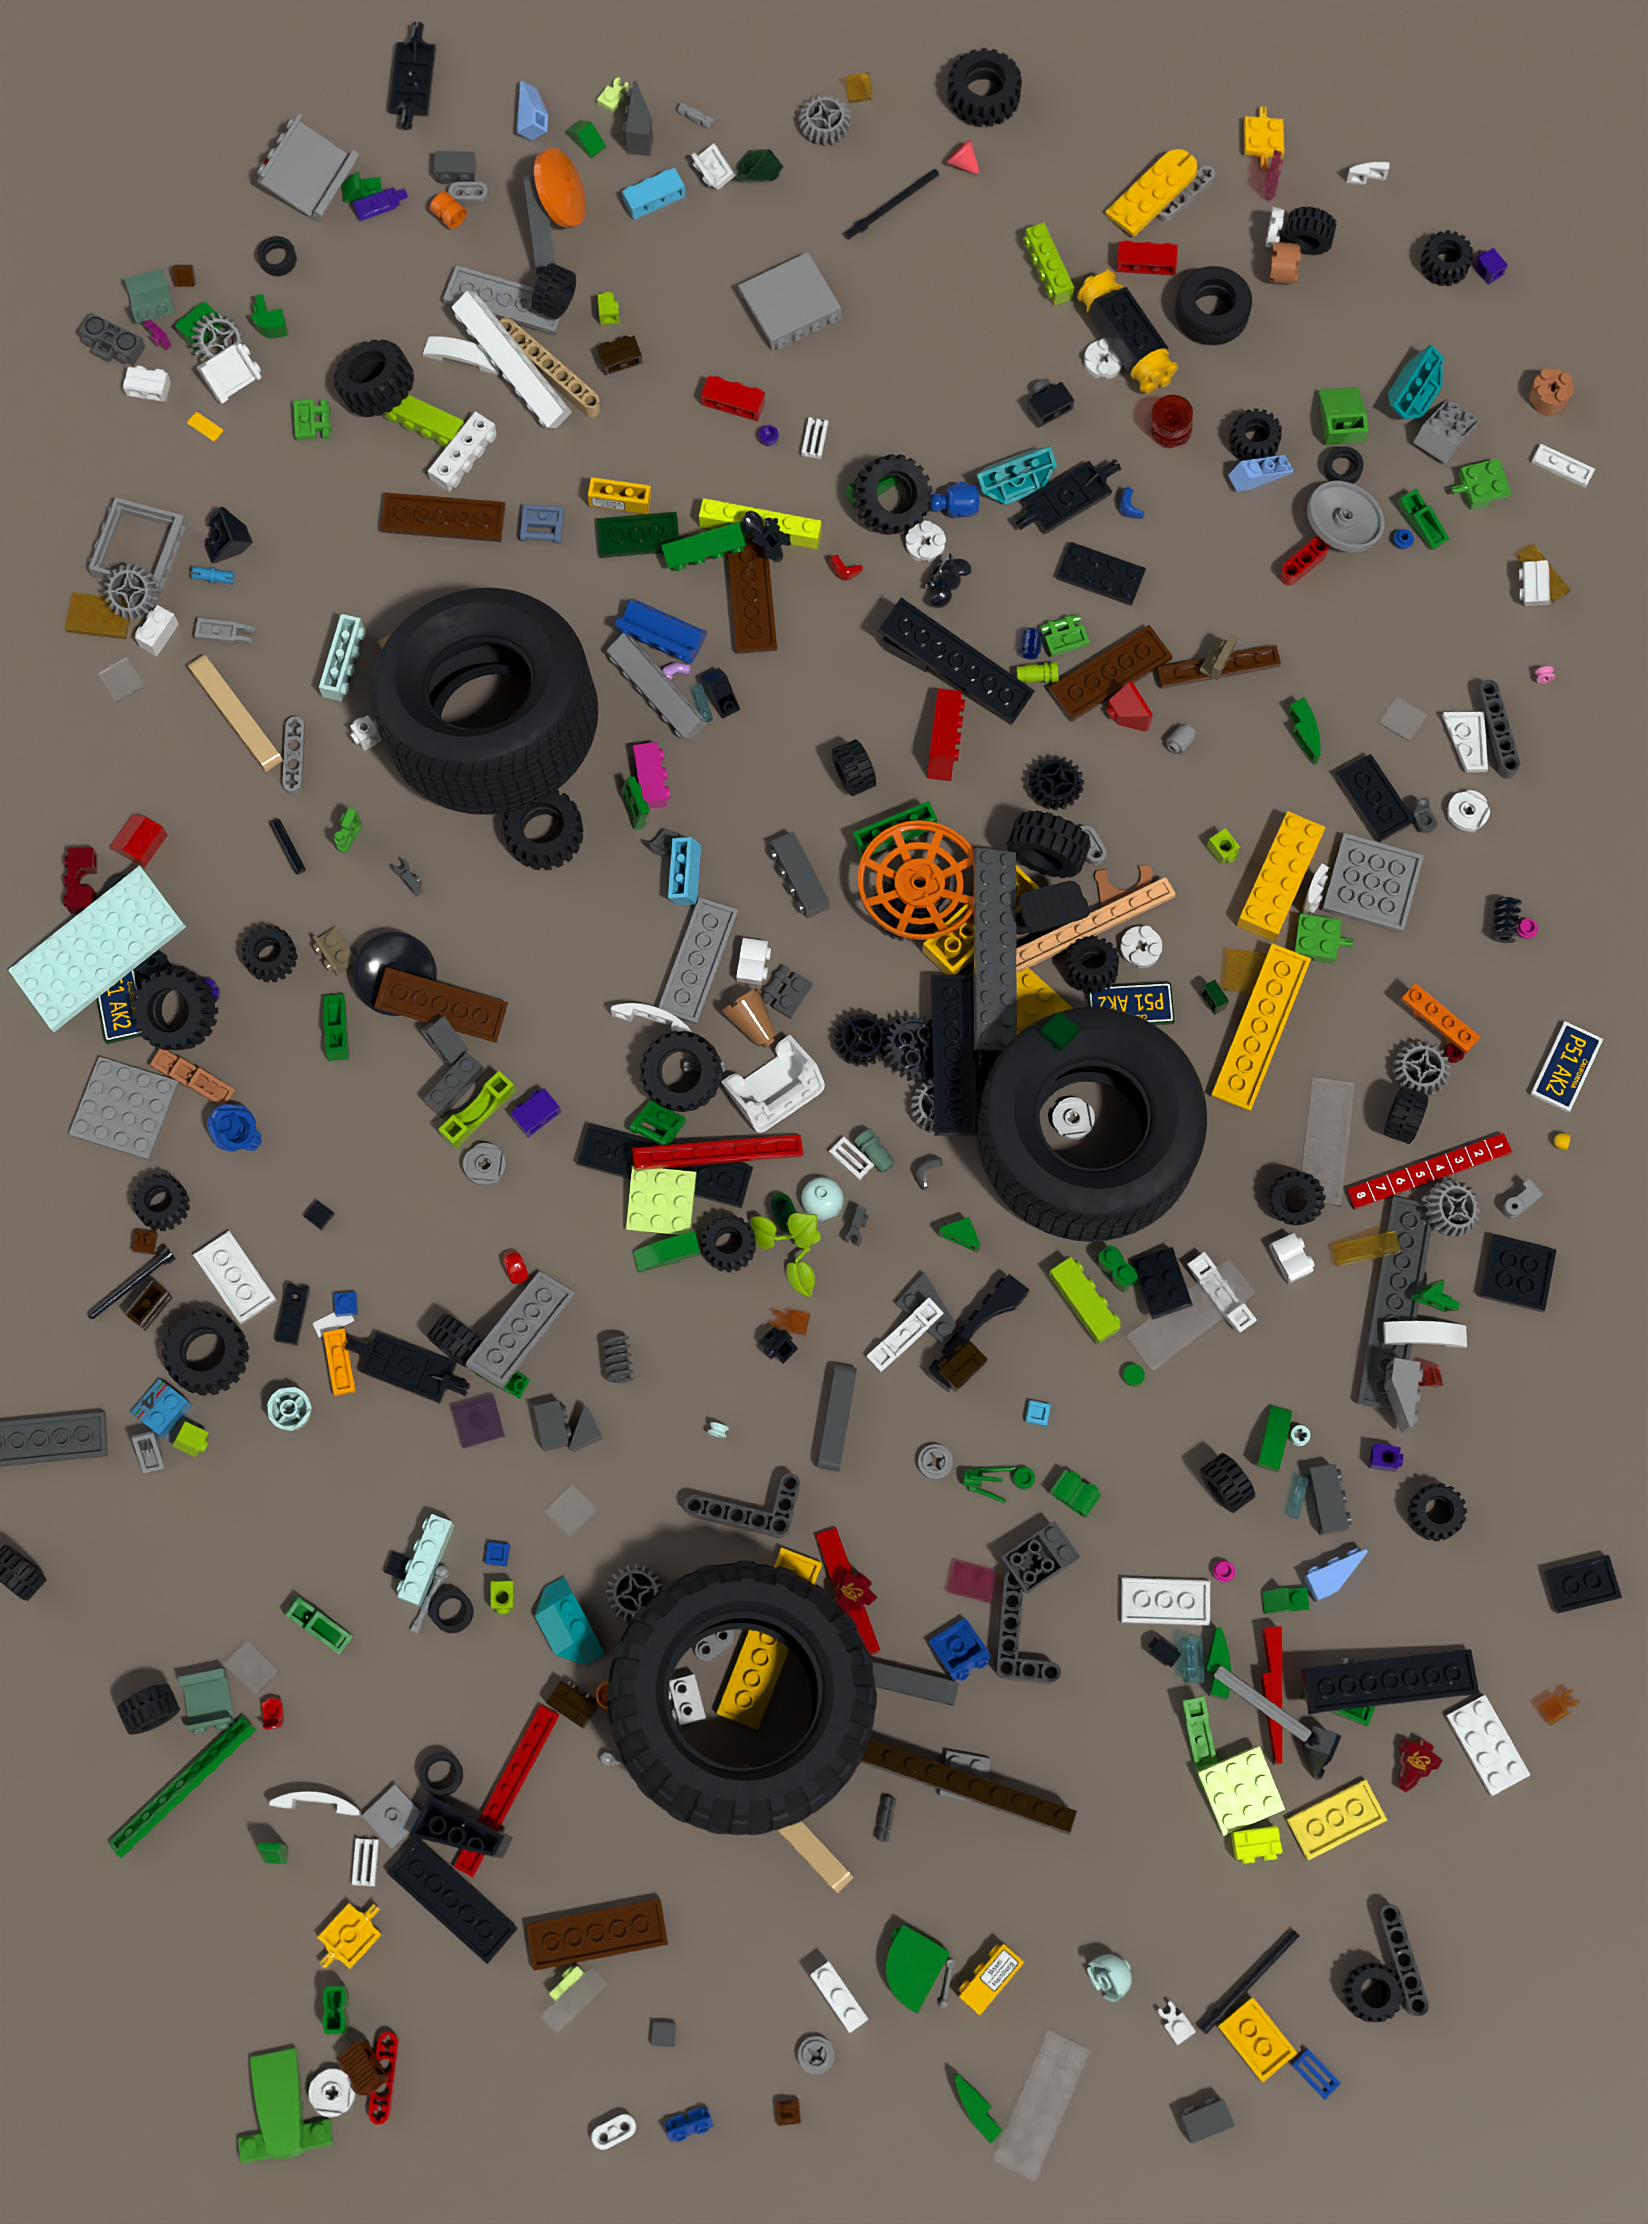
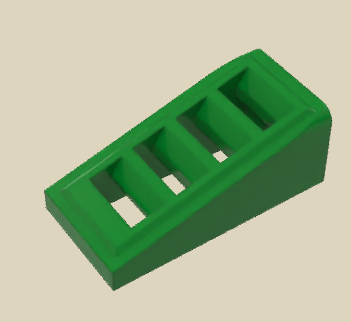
(273, 1853)

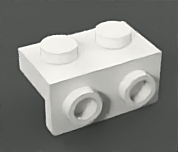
(714, 167)

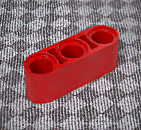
(1300, 568)

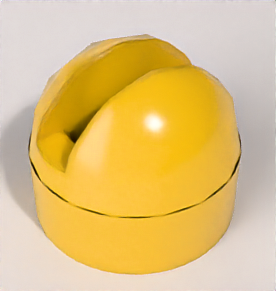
(1562, 1141)

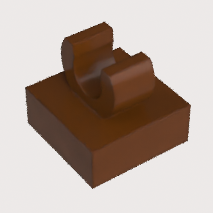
(183, 275)
(144, 1242)
(788, 2112)

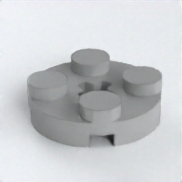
(477, 1155)

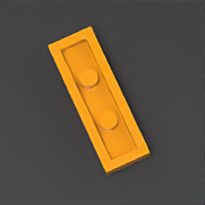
(339, 1362)

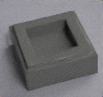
(663, 2034)

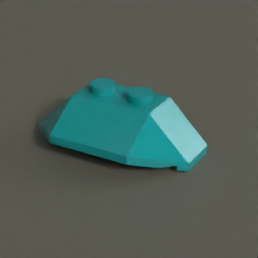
(1417, 384)
(1017, 475)
(566, 1625)

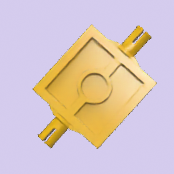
(1263, 136)
(349, 1936)

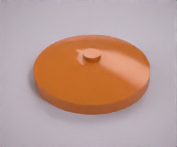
(560, 187)

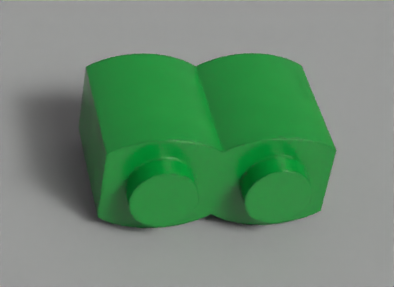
(1120, 1272)
(1075, 1493)
(335, 2003)

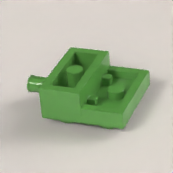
(1483, 483)
(1319, 938)

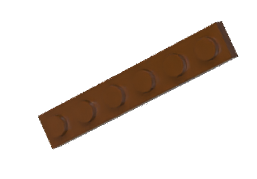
(1238, 663)

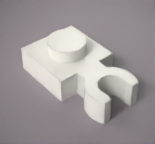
(1178, 2025)

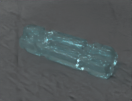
(702, 703)
(1298, 1497)

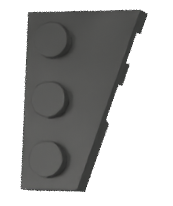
(944, 1328)

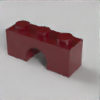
(79, 864)

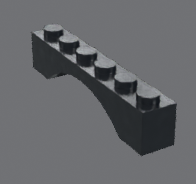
(1005, 1299)

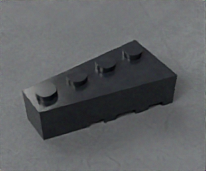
(454, 1827)

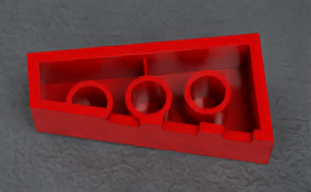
(945, 734)

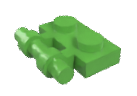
(305, 419)
(1065, 640)
(350, 826)

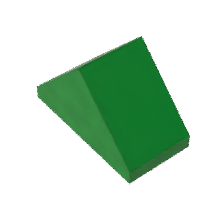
(586, 137)
(961, 1233)

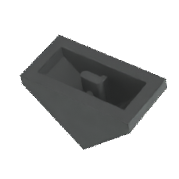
(586, 1432)

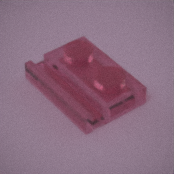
(972, 1582)

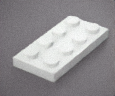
(1487, 1745)

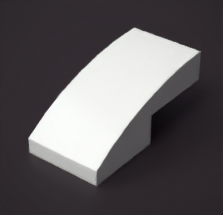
(1374, 170)

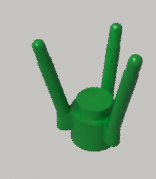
(975, 1477)

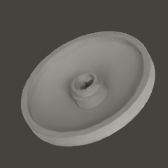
(1345, 516)

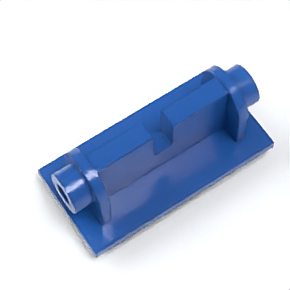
(679, 2129)

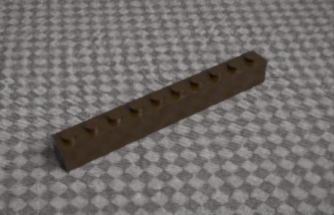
(969, 1787)

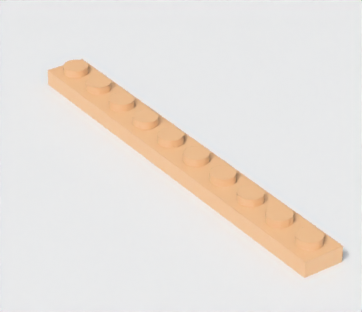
(1094, 924)

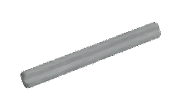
(1262, 1703)

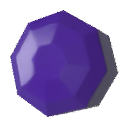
(768, 435)

